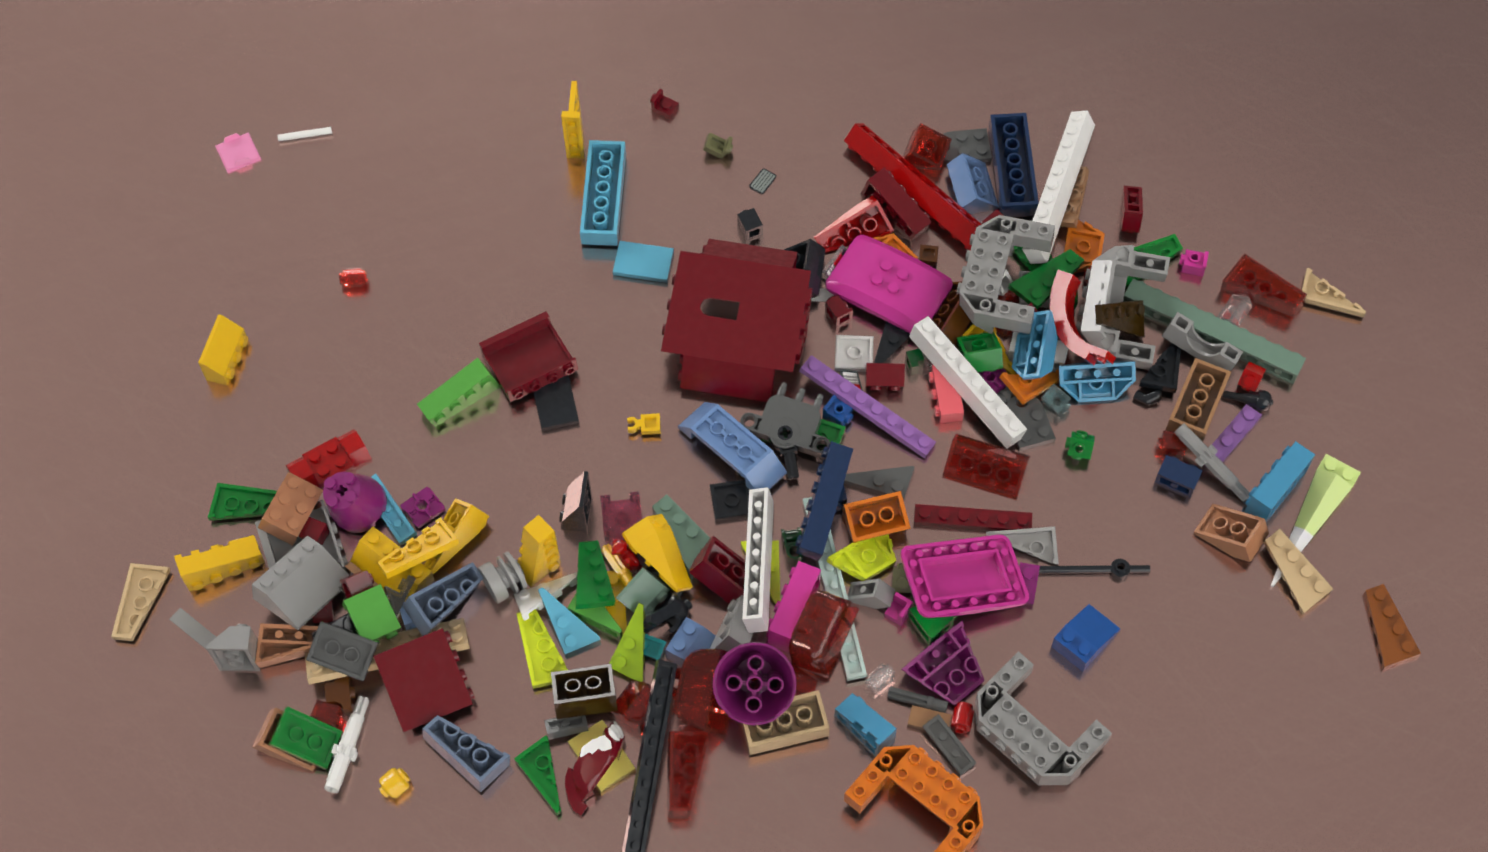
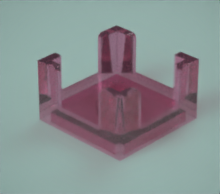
(620, 515)

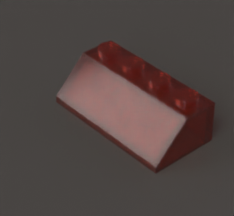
(986, 465)

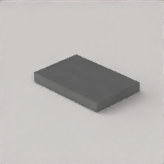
(342, 651)

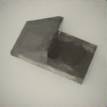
(397, 599)

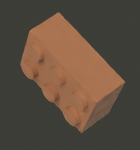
(290, 508)

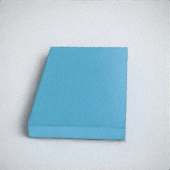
(643, 261)

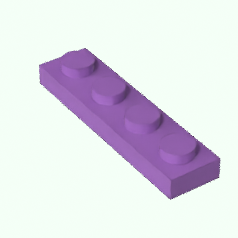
(1236, 432)

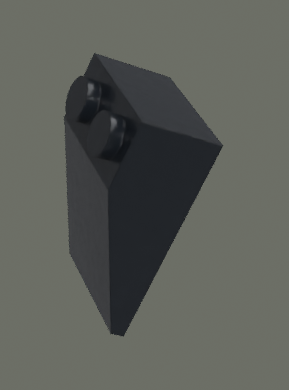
(577, 504)

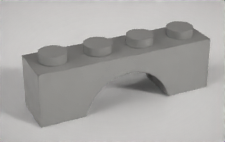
(1182, 334)

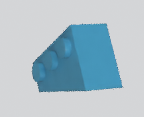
(865, 724)

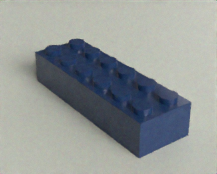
(1013, 164)

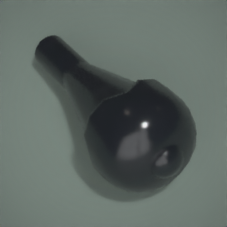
(1259, 400)

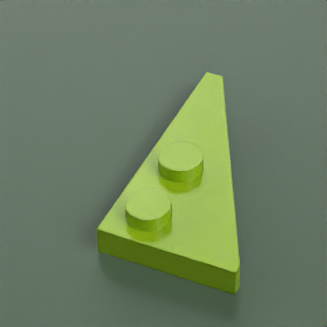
(629, 654)

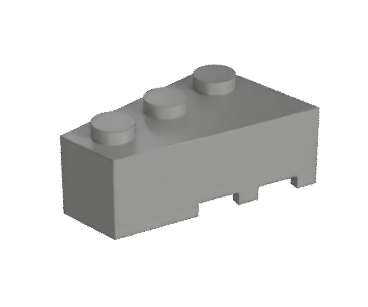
(732, 630)

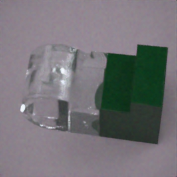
(915, 360)

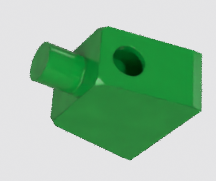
(930, 627)

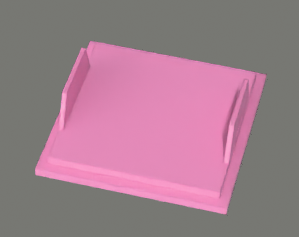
(237, 152)

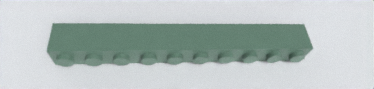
(1212, 329)

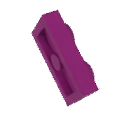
(1030, 575)

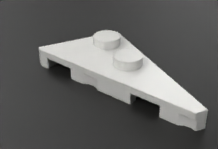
(530, 598)

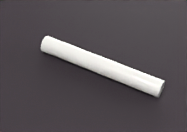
(304, 134)

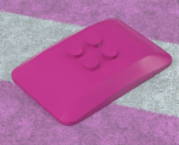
(888, 283)
(964, 576)

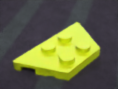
(865, 557)

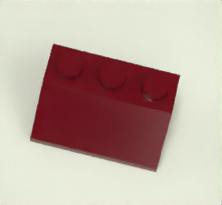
(720, 570)

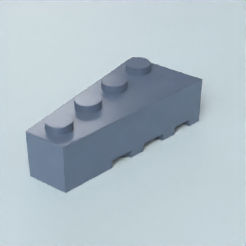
(435, 602)
(468, 755)

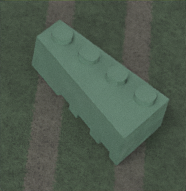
(687, 533)

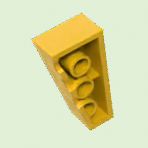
(538, 551)
(219, 562)

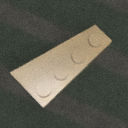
(1303, 579)

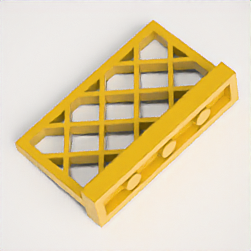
(573, 126)

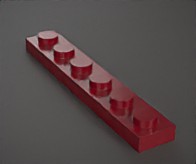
(971, 518)

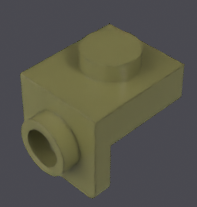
(718, 146)
(899, 579)

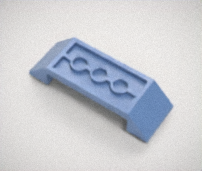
(734, 445)

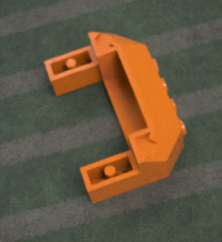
(929, 785)

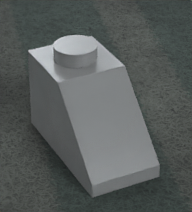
(871, 593)

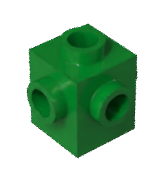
(1080, 445)

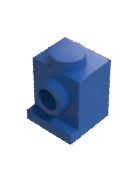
(831, 414)

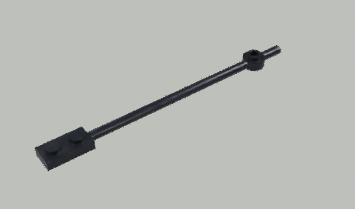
(1112, 569)

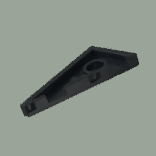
(891, 342)
(1165, 371)

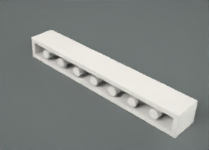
(967, 382)
(758, 560)

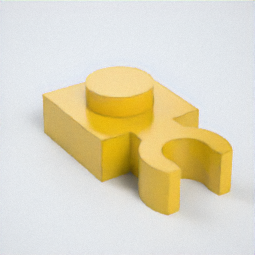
(647, 424)

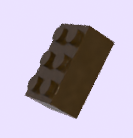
(583, 691)

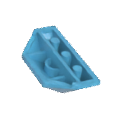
(1036, 351)
(1097, 381)

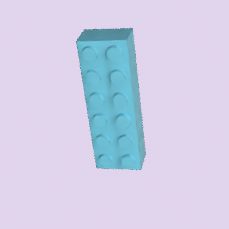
(603, 193)

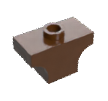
(341, 694)

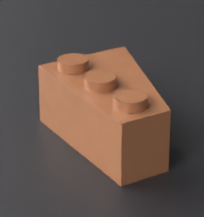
(282, 643)

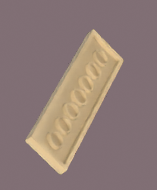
(456, 628)

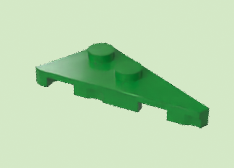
(538, 767)

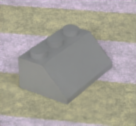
(235, 649)

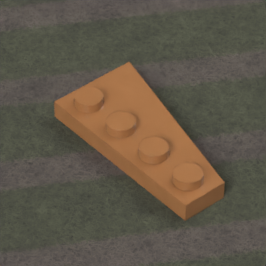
(1074, 205)

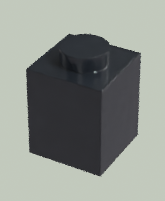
(750, 224)

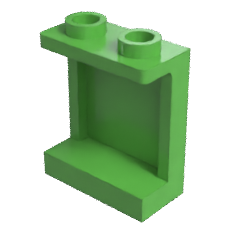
(372, 614)

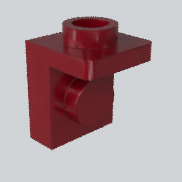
(663, 105)

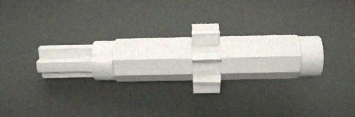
(346, 749)

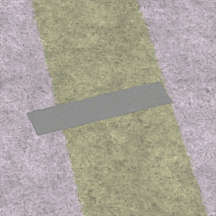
(192, 627)

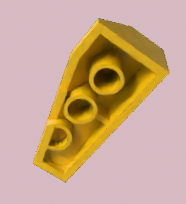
(465, 523)

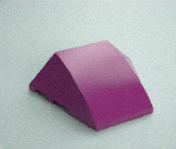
(947, 666)

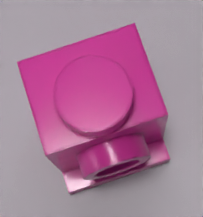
(1194, 262)

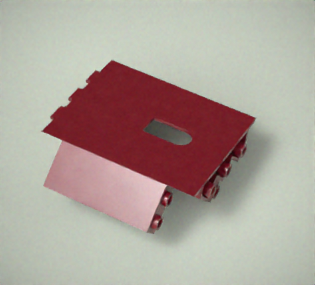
(770, 325)

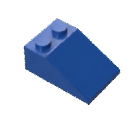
(1084, 637)

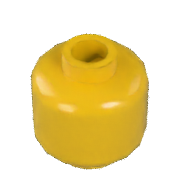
(394, 783)

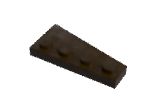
(1122, 316)

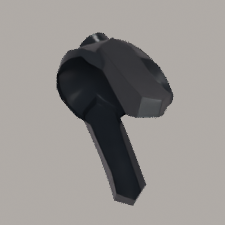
(673, 610)

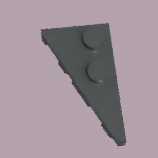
(882, 481)

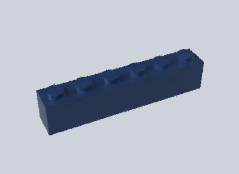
(824, 500)

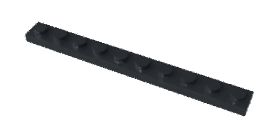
(649, 757)

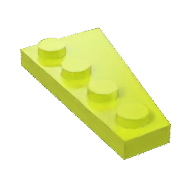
(539, 650)

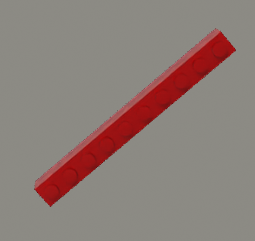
(927, 194)

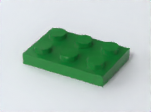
(305, 737)

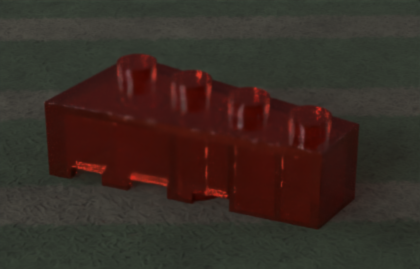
(684, 767)

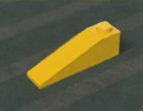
(657, 545)

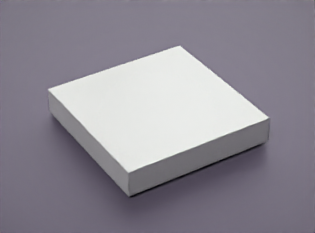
(853, 352)

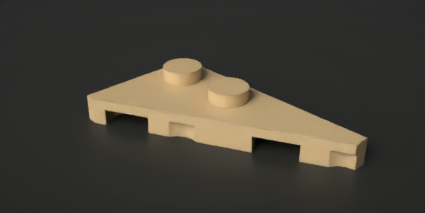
(1322, 294)

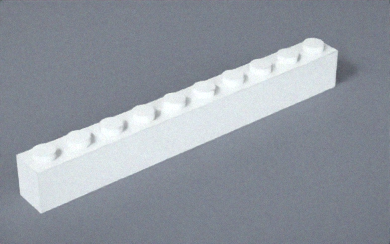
(1062, 177)

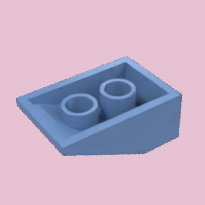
(688, 638)

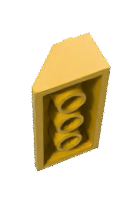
(376, 546)

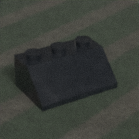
(810, 257)

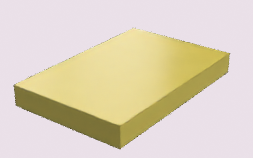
(617, 770)

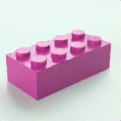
(802, 583)

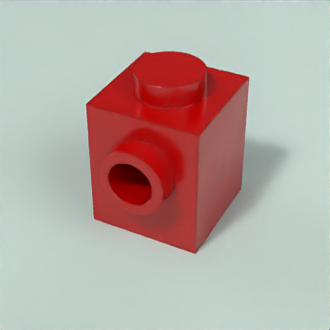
(1251, 377)

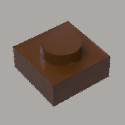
(928, 254)

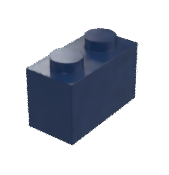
(1178, 476)

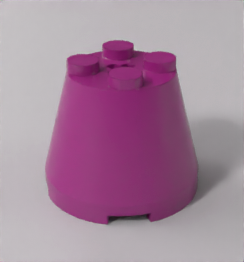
(354, 501)

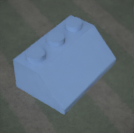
(972, 184)

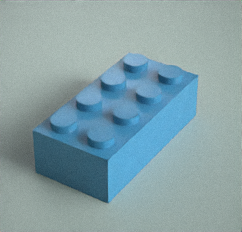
(1279, 482)

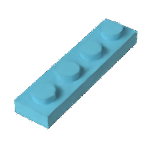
(395, 518)

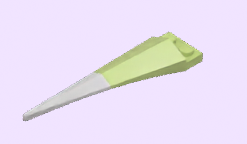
(1327, 490)

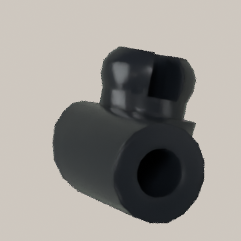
(1150, 398)

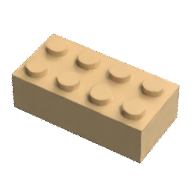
(800, 723)

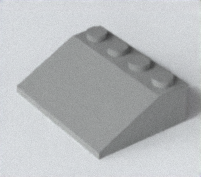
(300, 583)

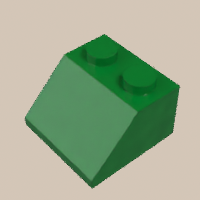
(981, 351)

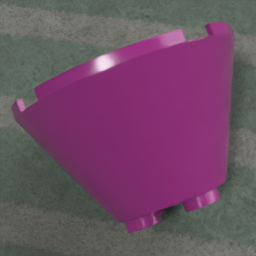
(757, 700)

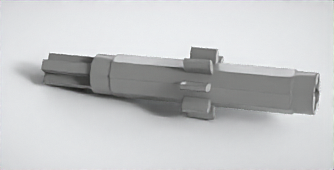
(1207, 457)

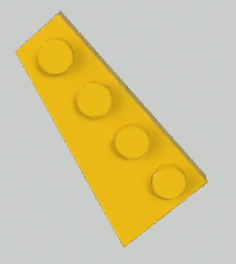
(417, 550)

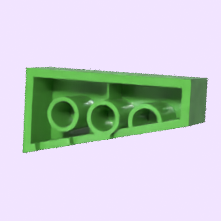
(459, 392)

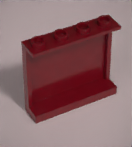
(527, 357)
(424, 679)

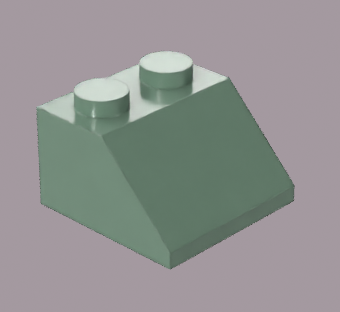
(643, 589)

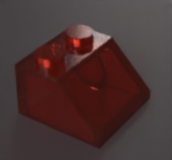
(926, 148)
(633, 705)

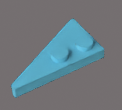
(569, 629)

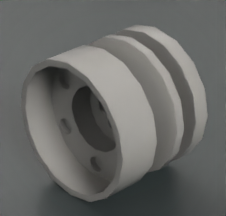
(503, 577)

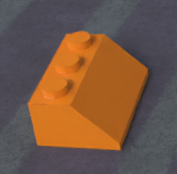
(876, 516)

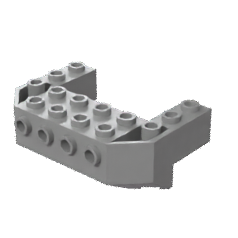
(986, 268)
(1107, 285)
(1024, 737)

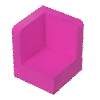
(899, 609)

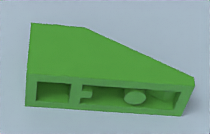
(597, 618)

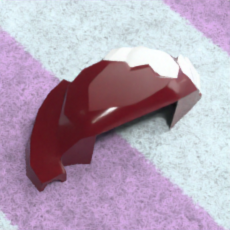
(591, 766)

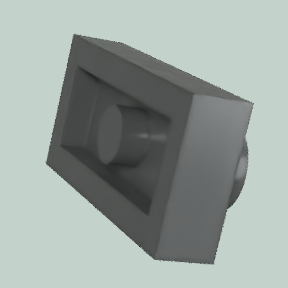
(566, 726)

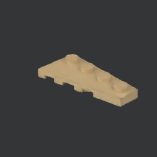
(138, 596)

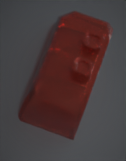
(821, 632)
(695, 694)

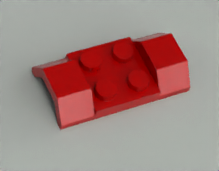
(331, 457)

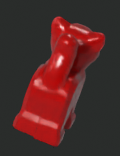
(627, 556)

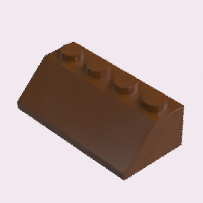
(951, 317)

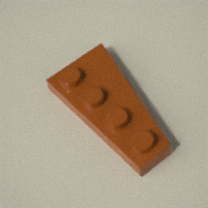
(1392, 634)

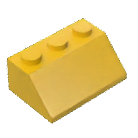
(222, 350)

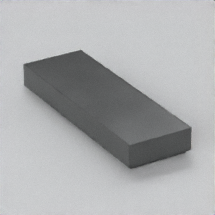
(949, 745)

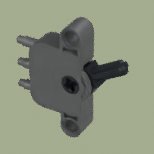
(790, 416)

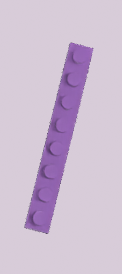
(867, 406)

